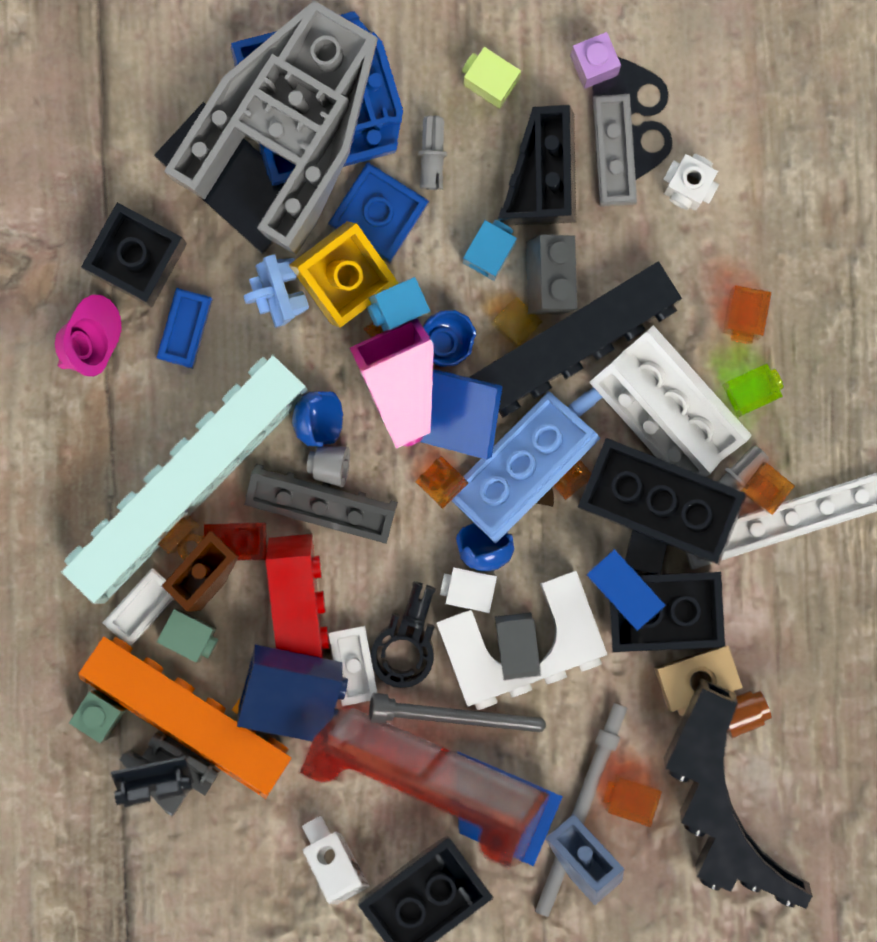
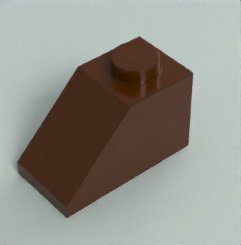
(201, 573)

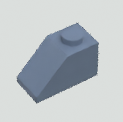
(585, 859)

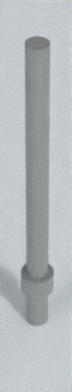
(607, 741)

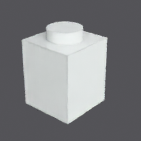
(468, 589)

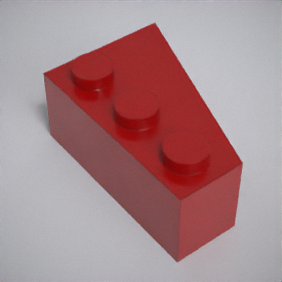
(295, 595)

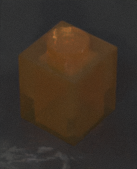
(746, 314)
(631, 800)

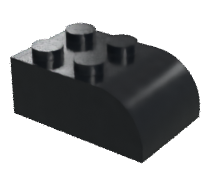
(687, 621)
(425, 896)

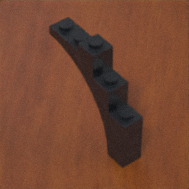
(729, 851)

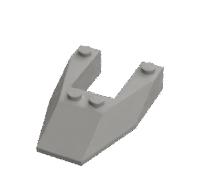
(296, 99)

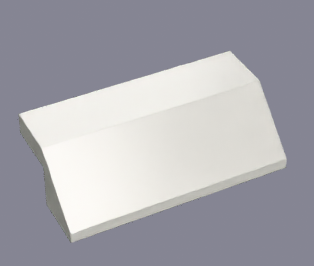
(669, 405)

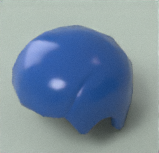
(451, 337)
(318, 418)
(481, 552)

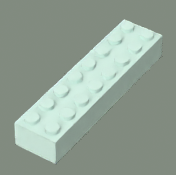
(185, 481)

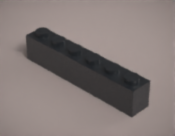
(580, 336)

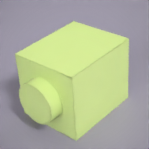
(490, 76)

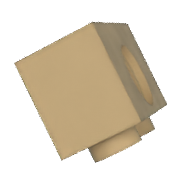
(676, 675)

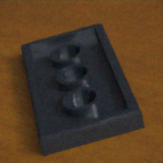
(242, 189)

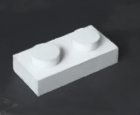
(353, 651)

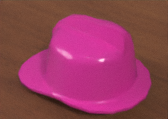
(89, 336)

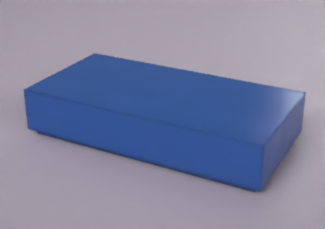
(184, 328)
(625, 589)

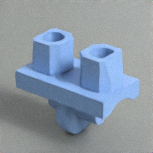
(271, 294)

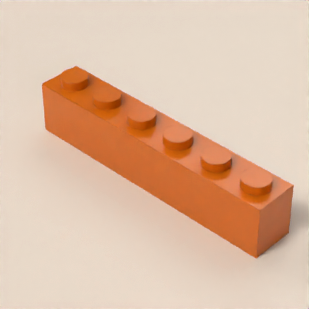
(184, 716)

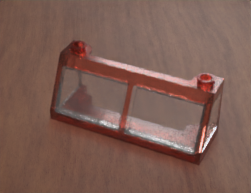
(434, 774)

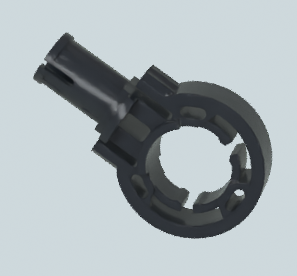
(415, 617)

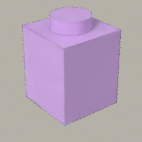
(595, 60)

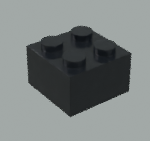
(134, 254)

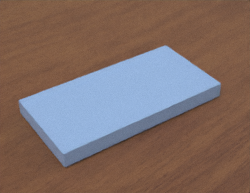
(524, 466)

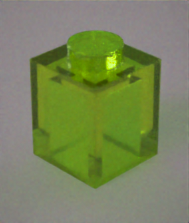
(754, 389)

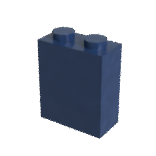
(290, 693)

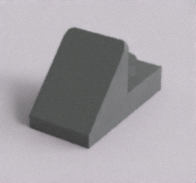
(517, 646)

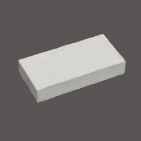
(139, 608)

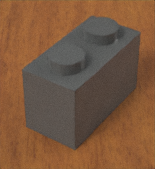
(551, 274)

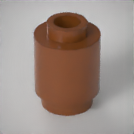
(749, 713)

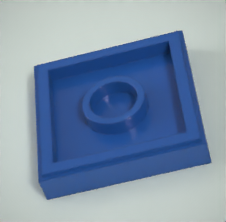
(381, 209)
(463, 414)

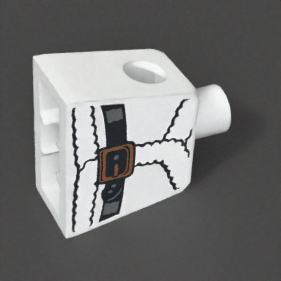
(342, 876)

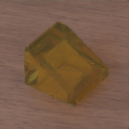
(516, 322)

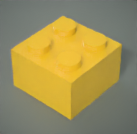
(343, 273)

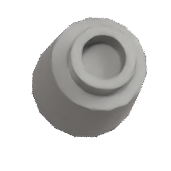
(329, 464)

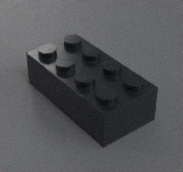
(662, 501)

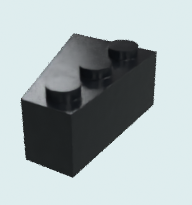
(544, 176)

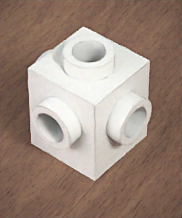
(681, 191)

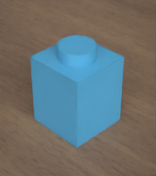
(490, 249)
(397, 305)

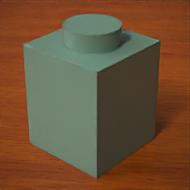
(188, 636)
(97, 716)

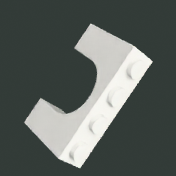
(574, 645)

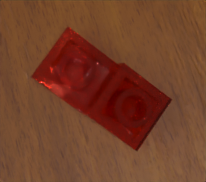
(245, 539)

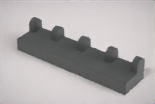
(320, 504)

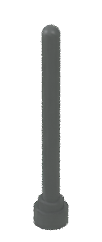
(385, 708)

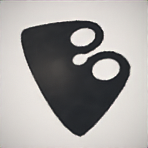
(629, 81)

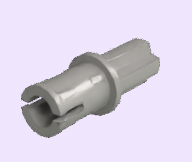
(432, 153)
(744, 469)

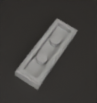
(614, 150)

